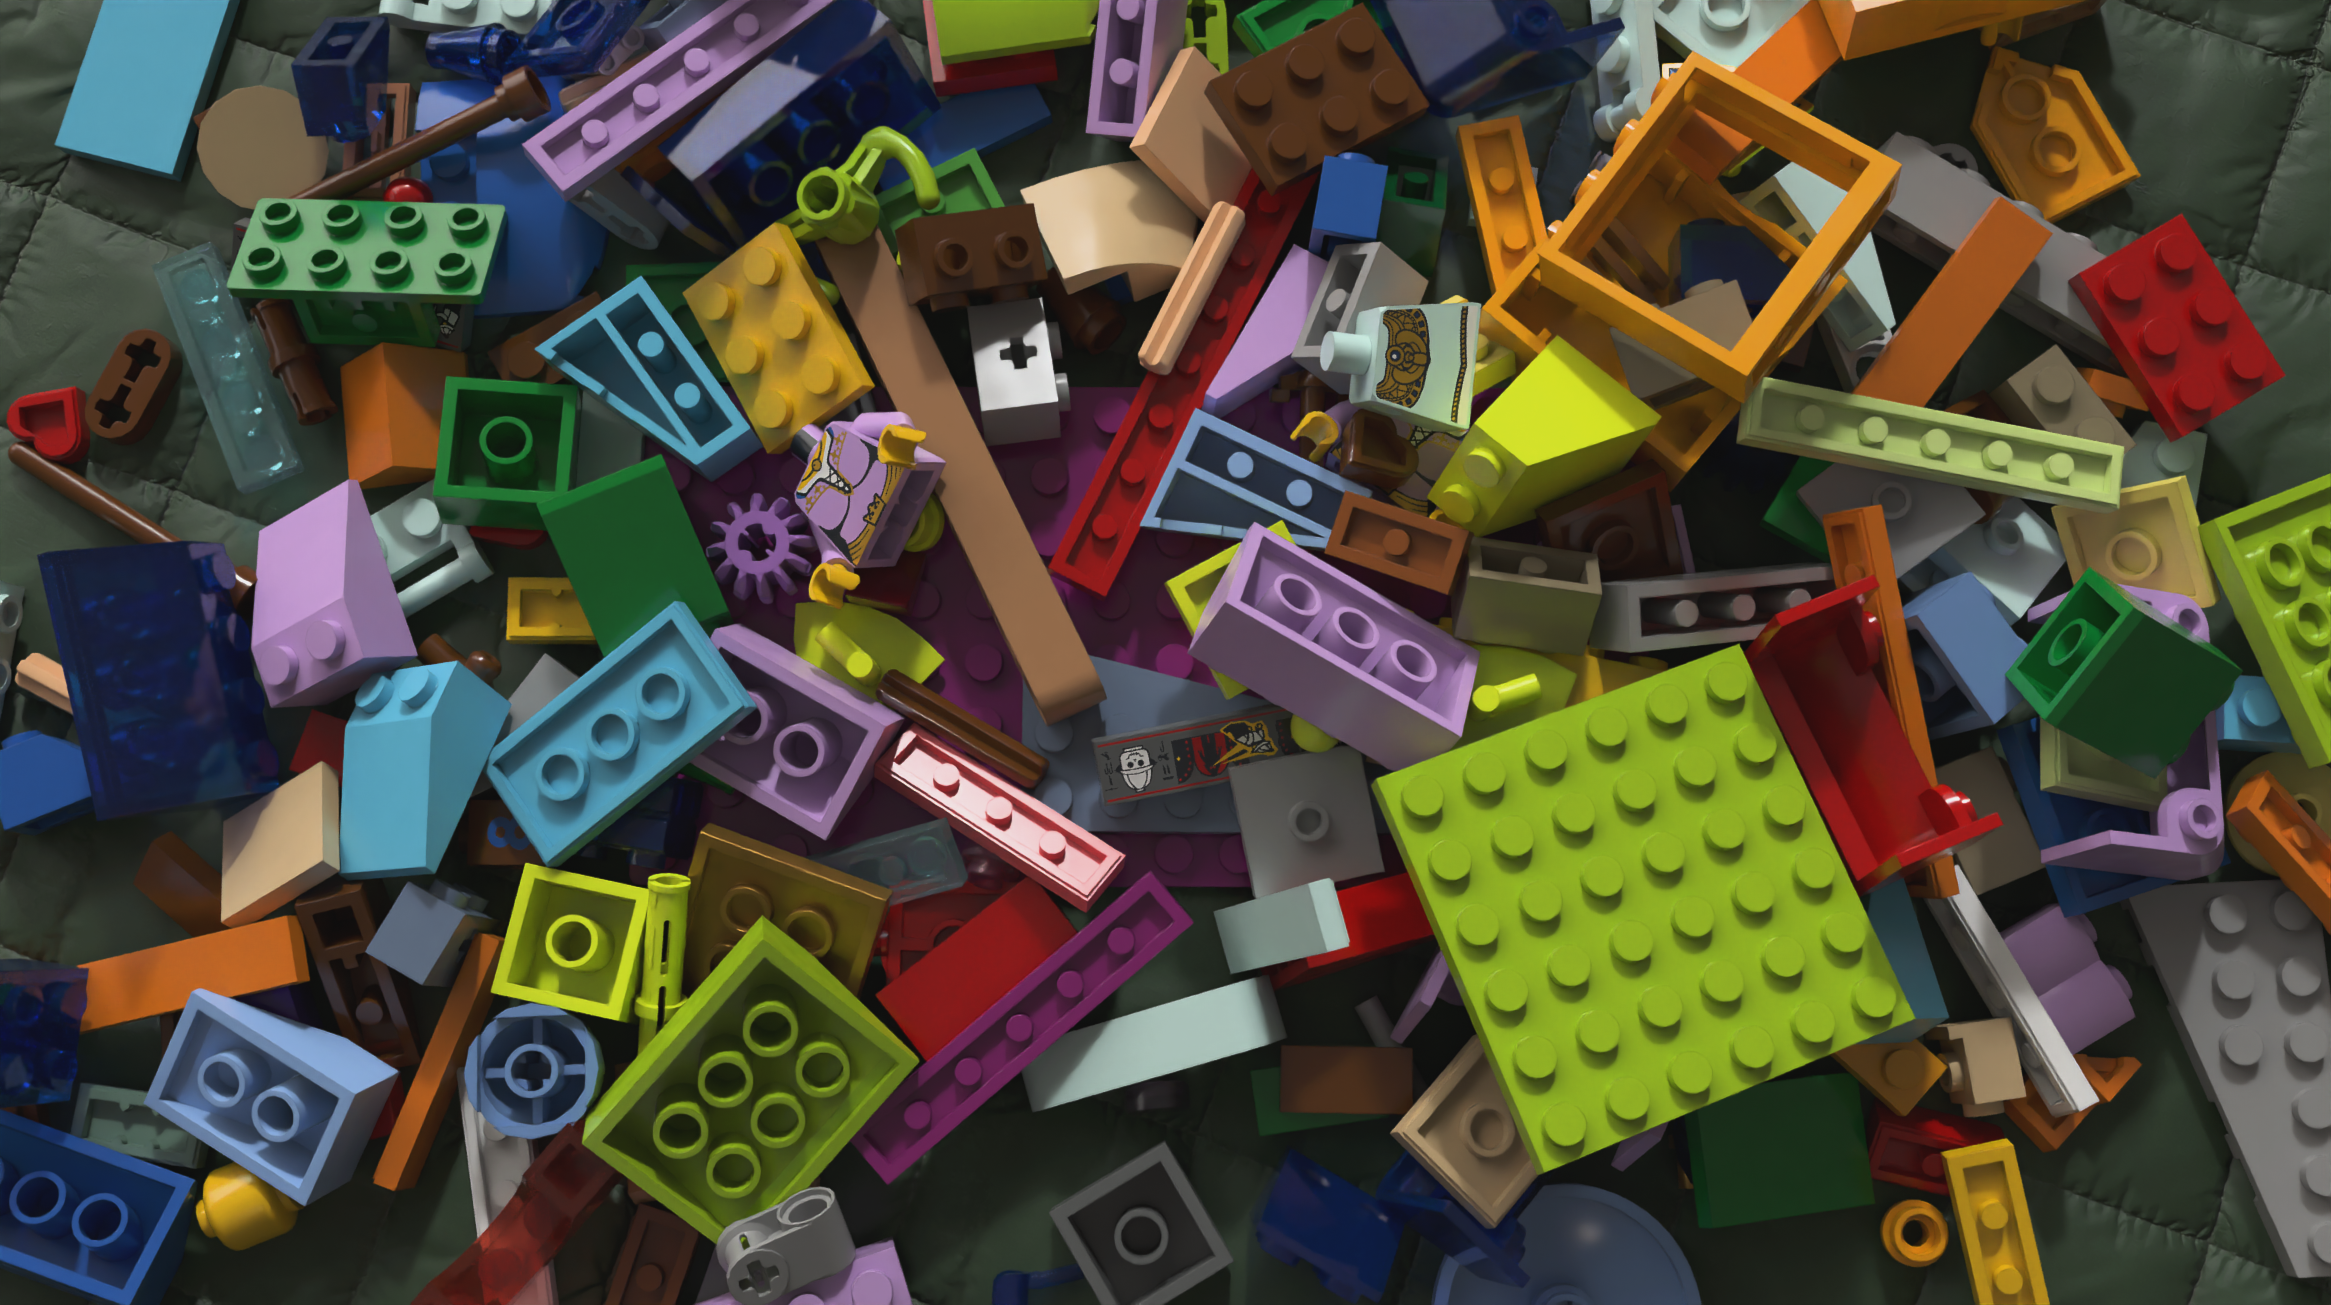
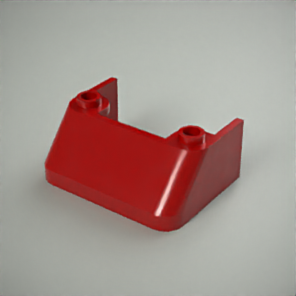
(1849, 744)

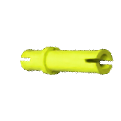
(665, 902)

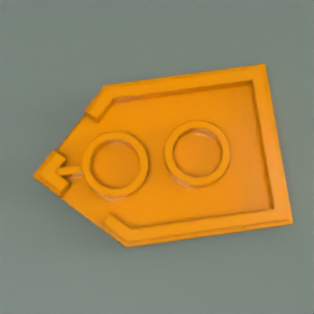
(2047, 136)

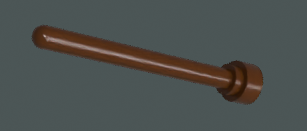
(517, 98)
(118, 514)

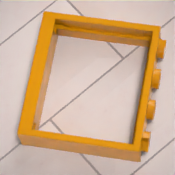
(1777, 125)

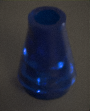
(474, 51)

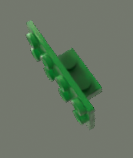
(368, 265)

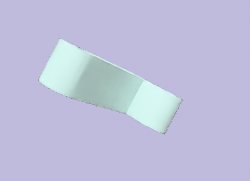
(1155, 1043)

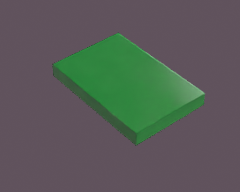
(1780, 1151)

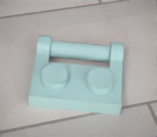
(414, 535)

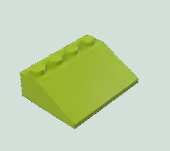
(748, 1086)

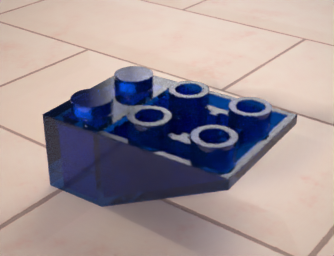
(1329, 1224)

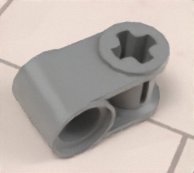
(788, 1246)

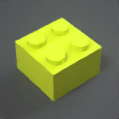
(575, 944)

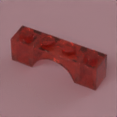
(531, 1229)

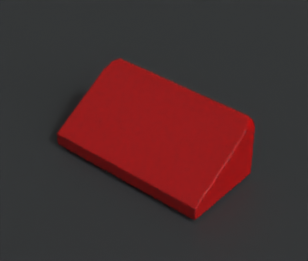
(1909, 1146)

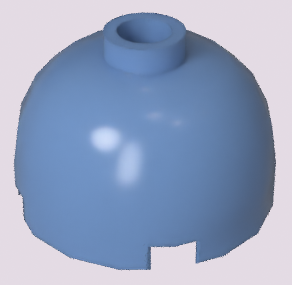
(534, 1071)

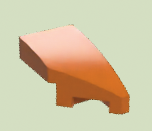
(2046, 1131)

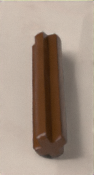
(962, 729)

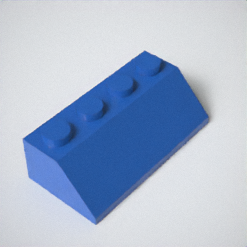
(89, 1215)

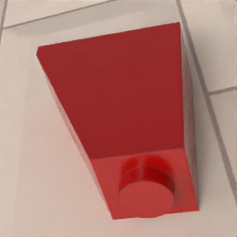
(1379, 922)

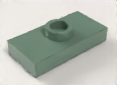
(123, 1123)

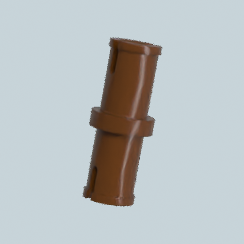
(294, 361)

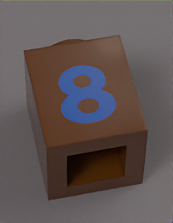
(495, 838)

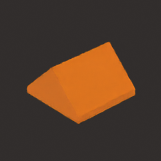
(396, 411)

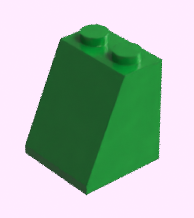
(632, 552)
(2122, 675)

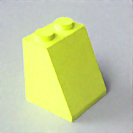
(1542, 440)

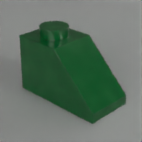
(1414, 206)

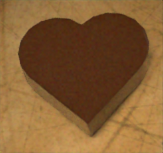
(1375, 452)

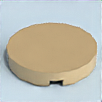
(259, 147)

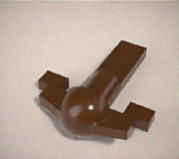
(1312, 399)

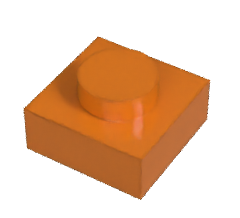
(2114, 391)

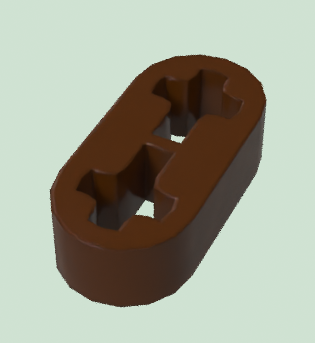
(133, 387)

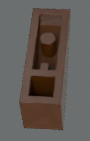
(365, 994)

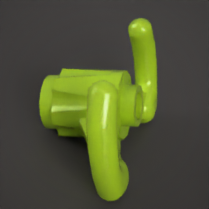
(842, 200)

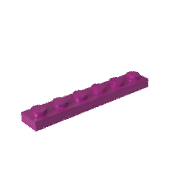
(1020, 1026)

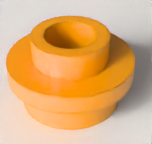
(1933, 1238)

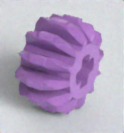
(741, 565)

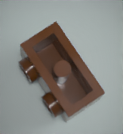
(971, 256)

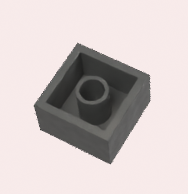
(1142, 1232)

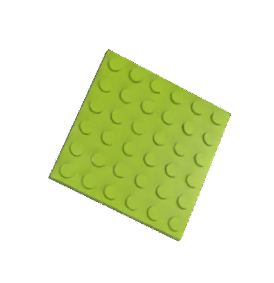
(1639, 906)

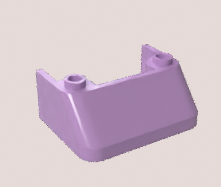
(2189, 822)

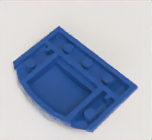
(546, 241)

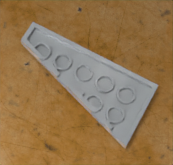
(2256, 1022)

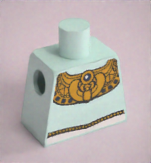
(1410, 362)

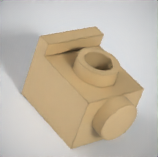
(1980, 1064)

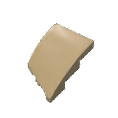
(1113, 224)

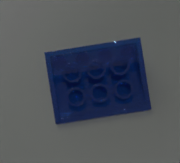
(159, 677)

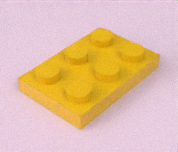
(777, 338)

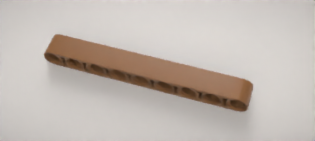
(970, 485)

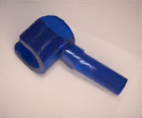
(1013, 1286)

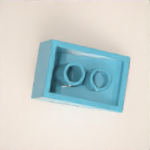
(412, 766)

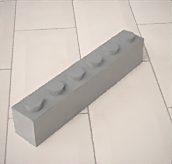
(1937, 211)

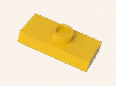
(545, 612)

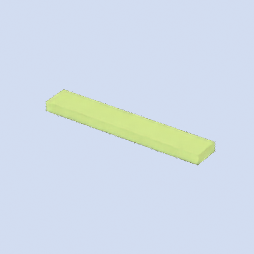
(1932, 445)

